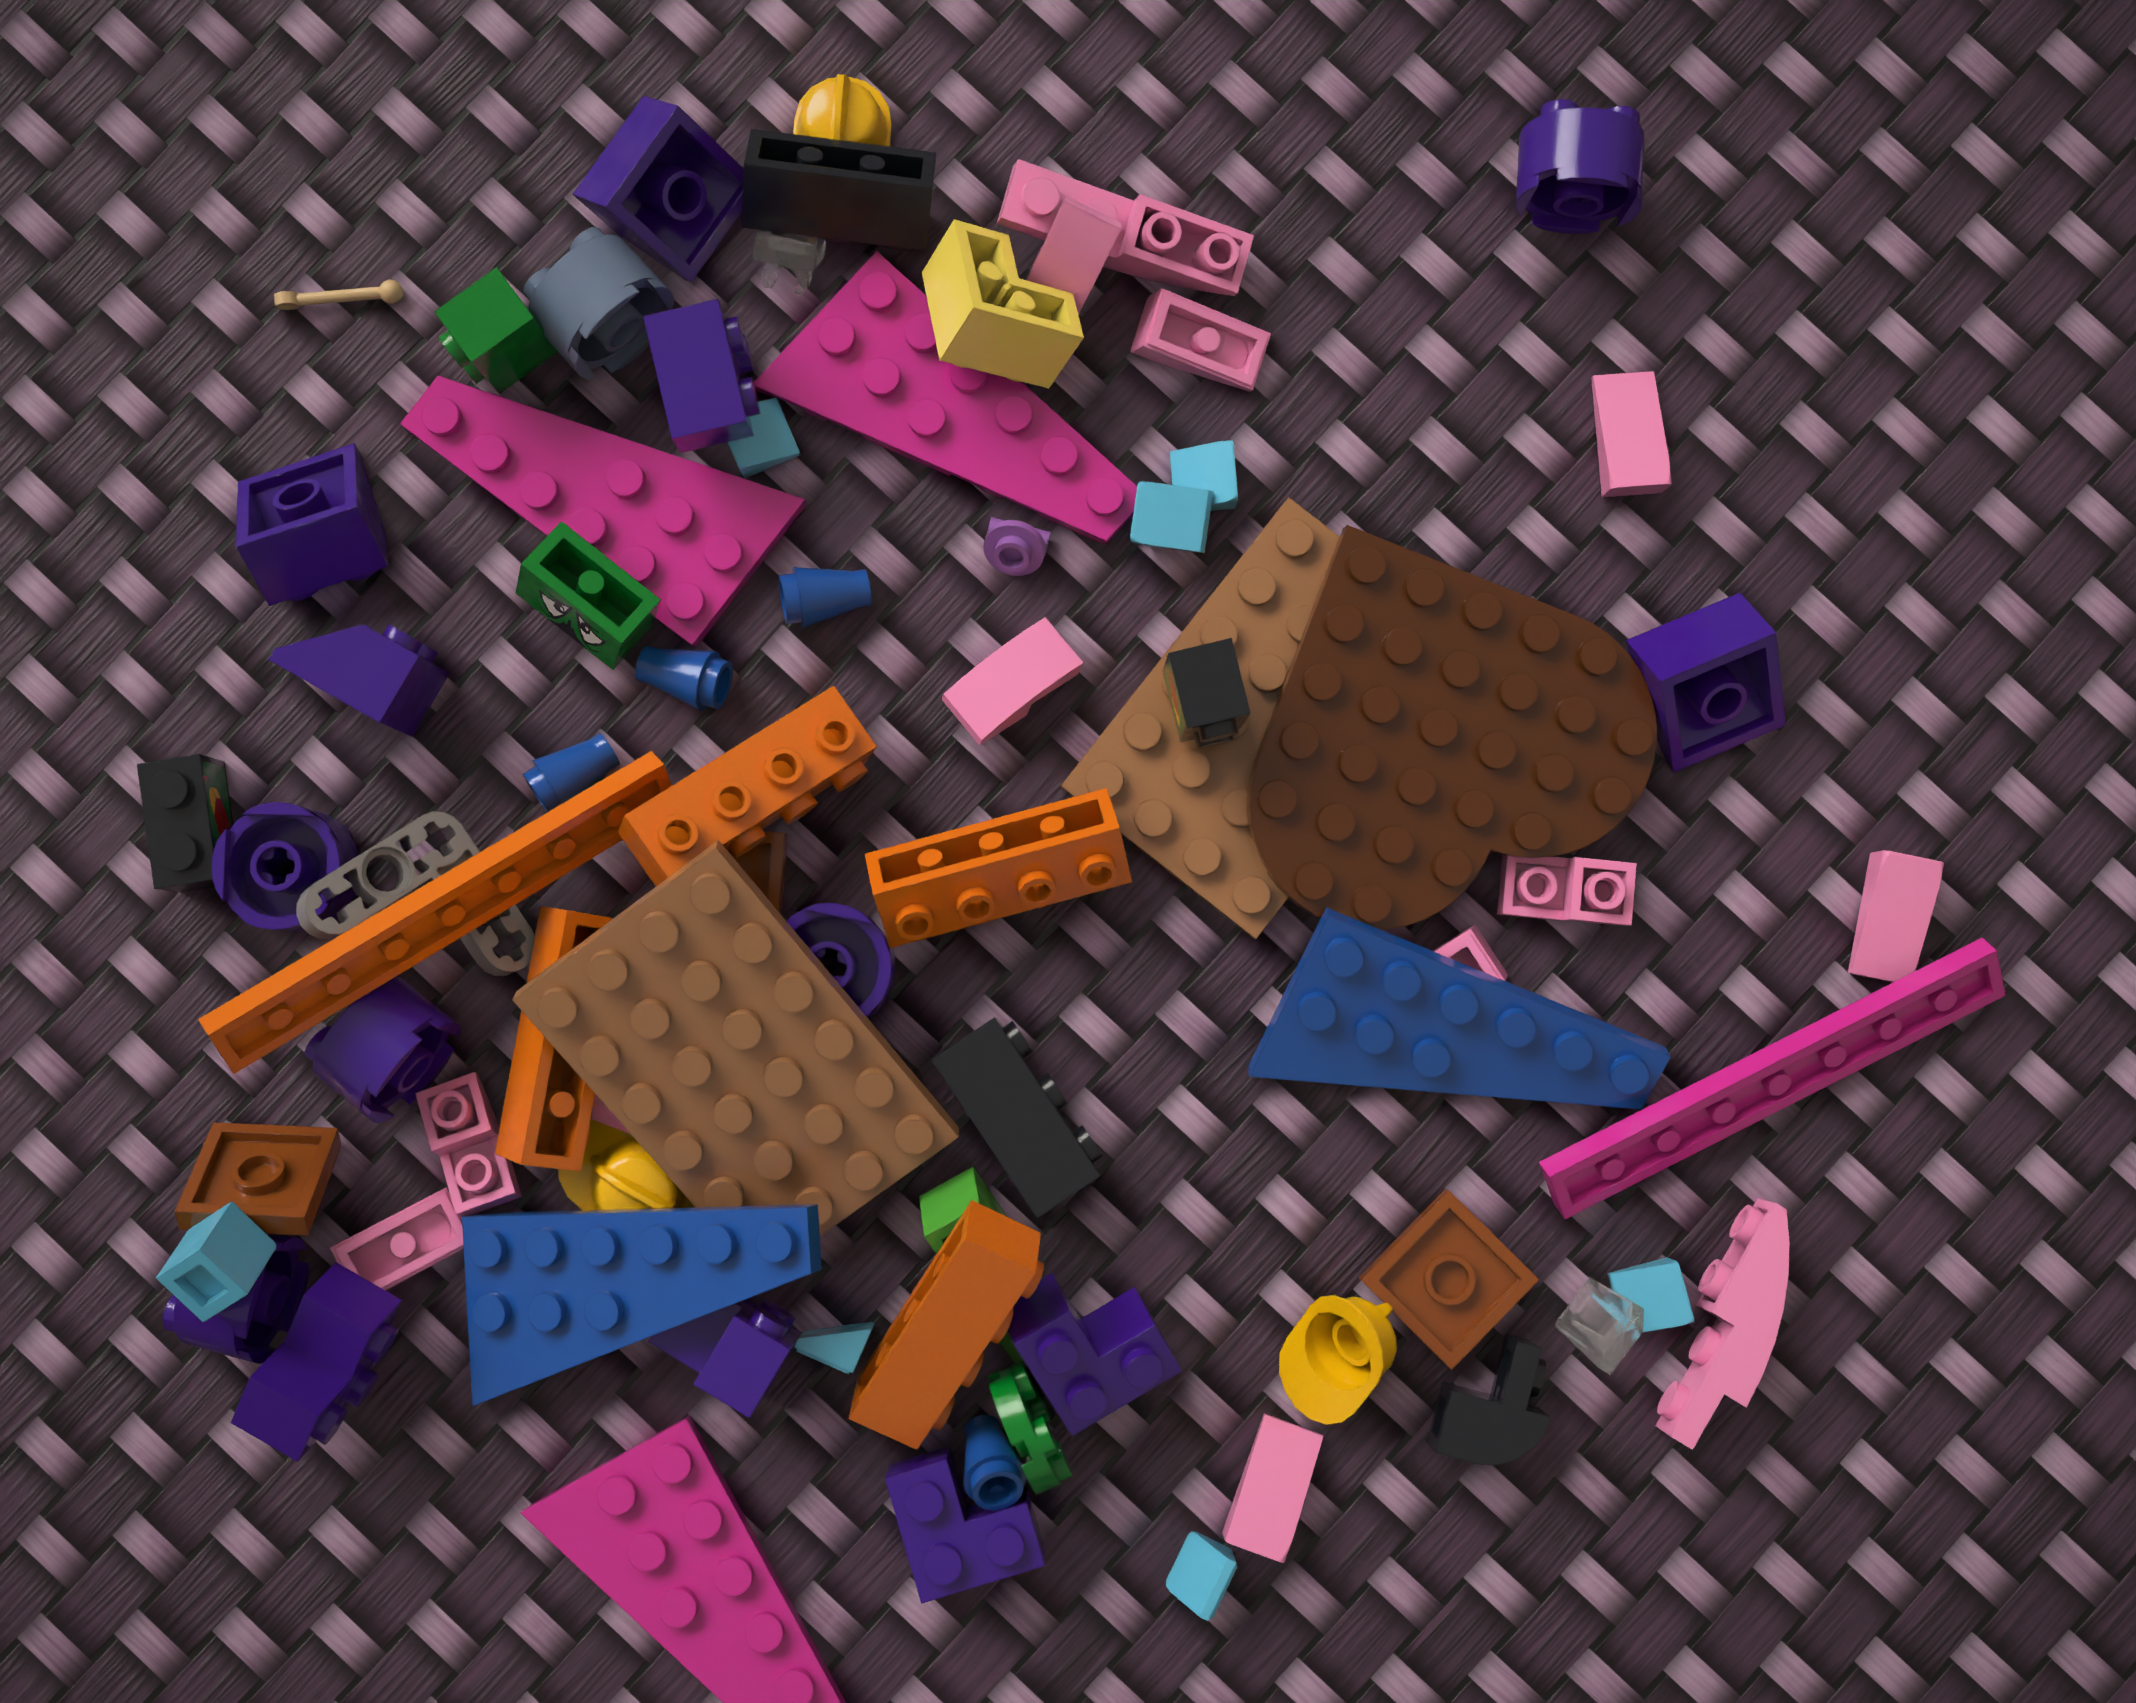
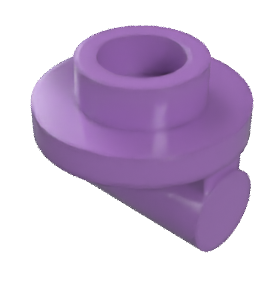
(1015, 546)

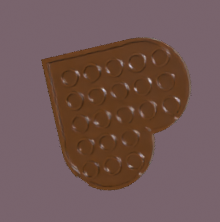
(1437, 730)

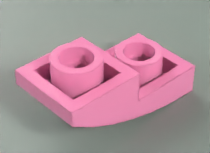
(1075, 250)
(1011, 680)
(1567, 889)
(465, 1137)

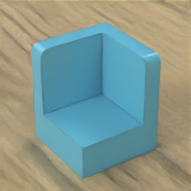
(217, 1261)

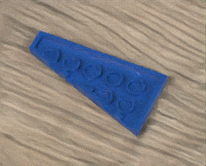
(1415, 1020)
(592, 1281)

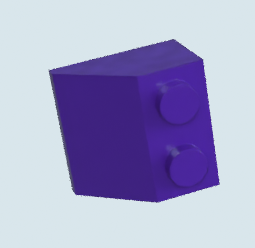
(665, 187)
(310, 526)
(377, 674)
(1711, 680)

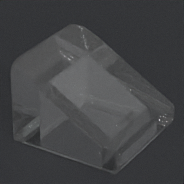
(1601, 1324)

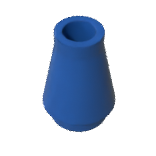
(820, 594)
(688, 675)
(570, 771)
(991, 1465)

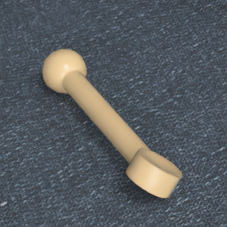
(389, 291)

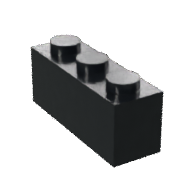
(837, 190)
(1019, 1115)

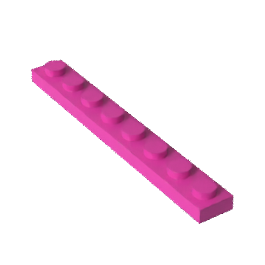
(1773, 1078)

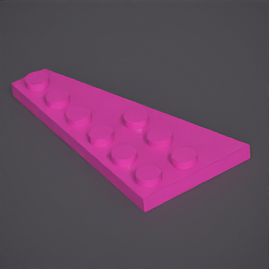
(879, 373)
(657, 516)
(688, 1568)

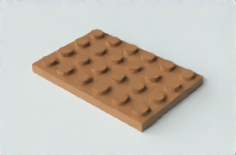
(1190, 802)
(735, 1050)

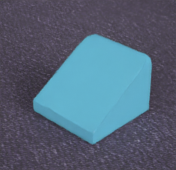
(769, 445)
(1208, 468)
(1171, 517)
(1657, 1289)
(836, 1345)
(1201, 1574)

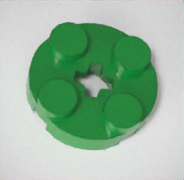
(1027, 1427)

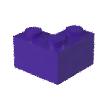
(701, 374)
(734, 1350)
(1092, 1361)
(320, 1365)
(953, 1543)

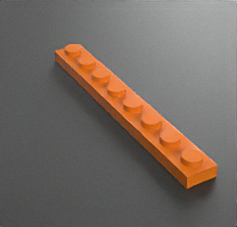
(430, 917)

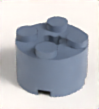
(597, 302)

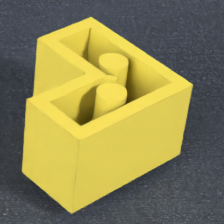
(991, 316)

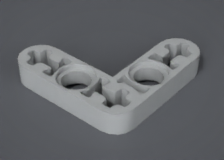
(456, 850)

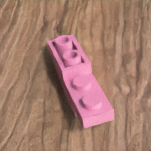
(1154, 238)
(1748, 1300)

